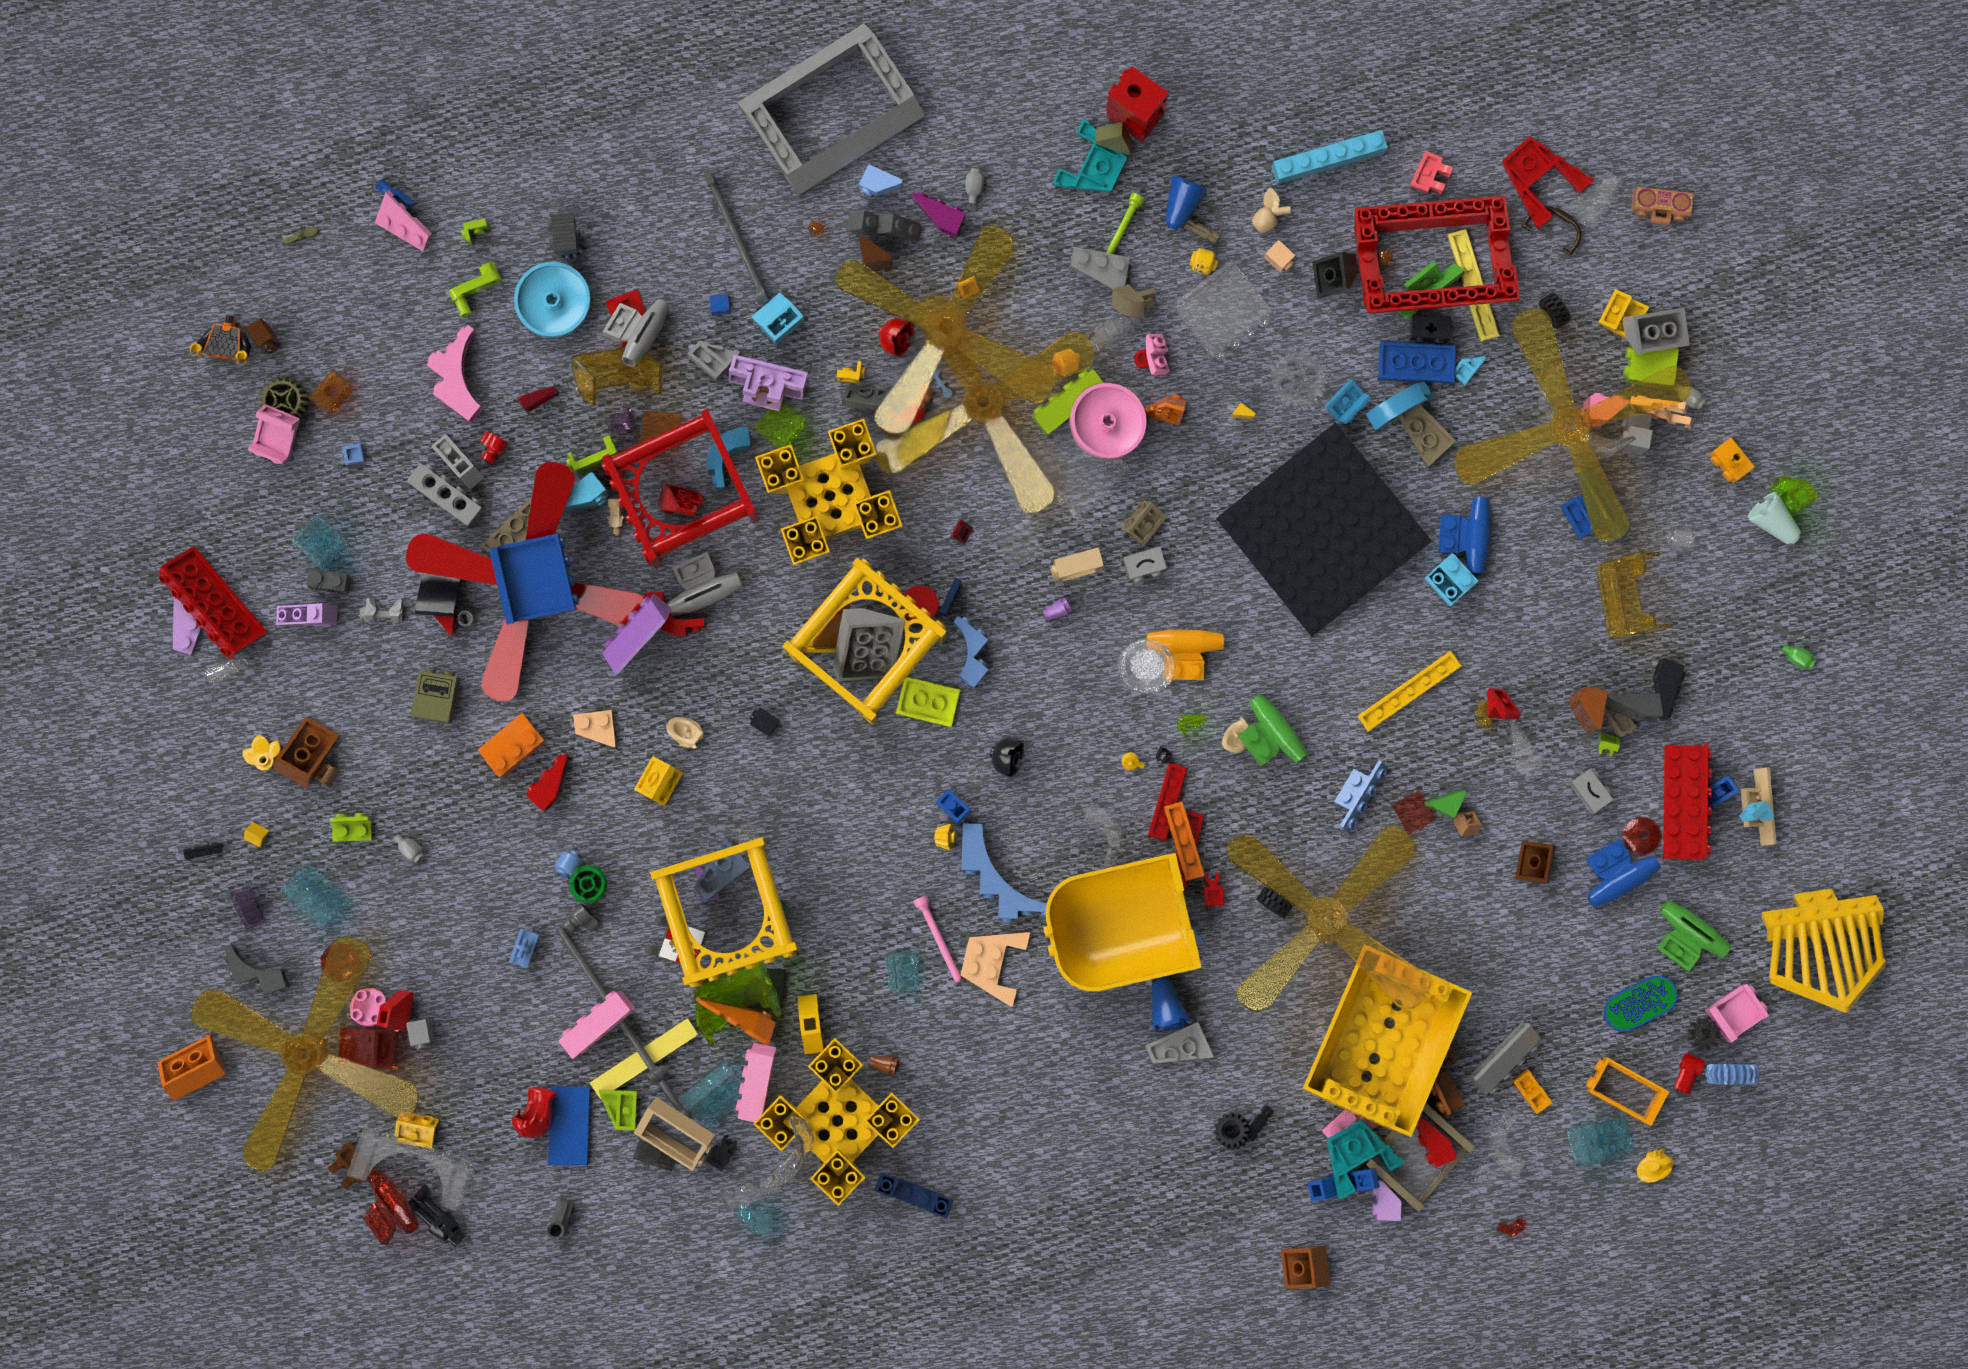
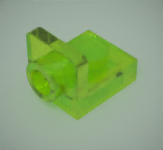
(1193, 720)

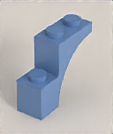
(975, 639)

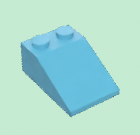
(586, 495)

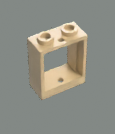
(1077, 565)

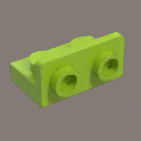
(351, 828)

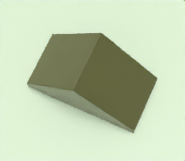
(1114, 137)

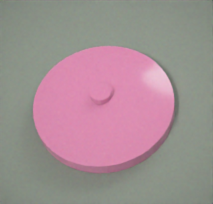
(1108, 421)

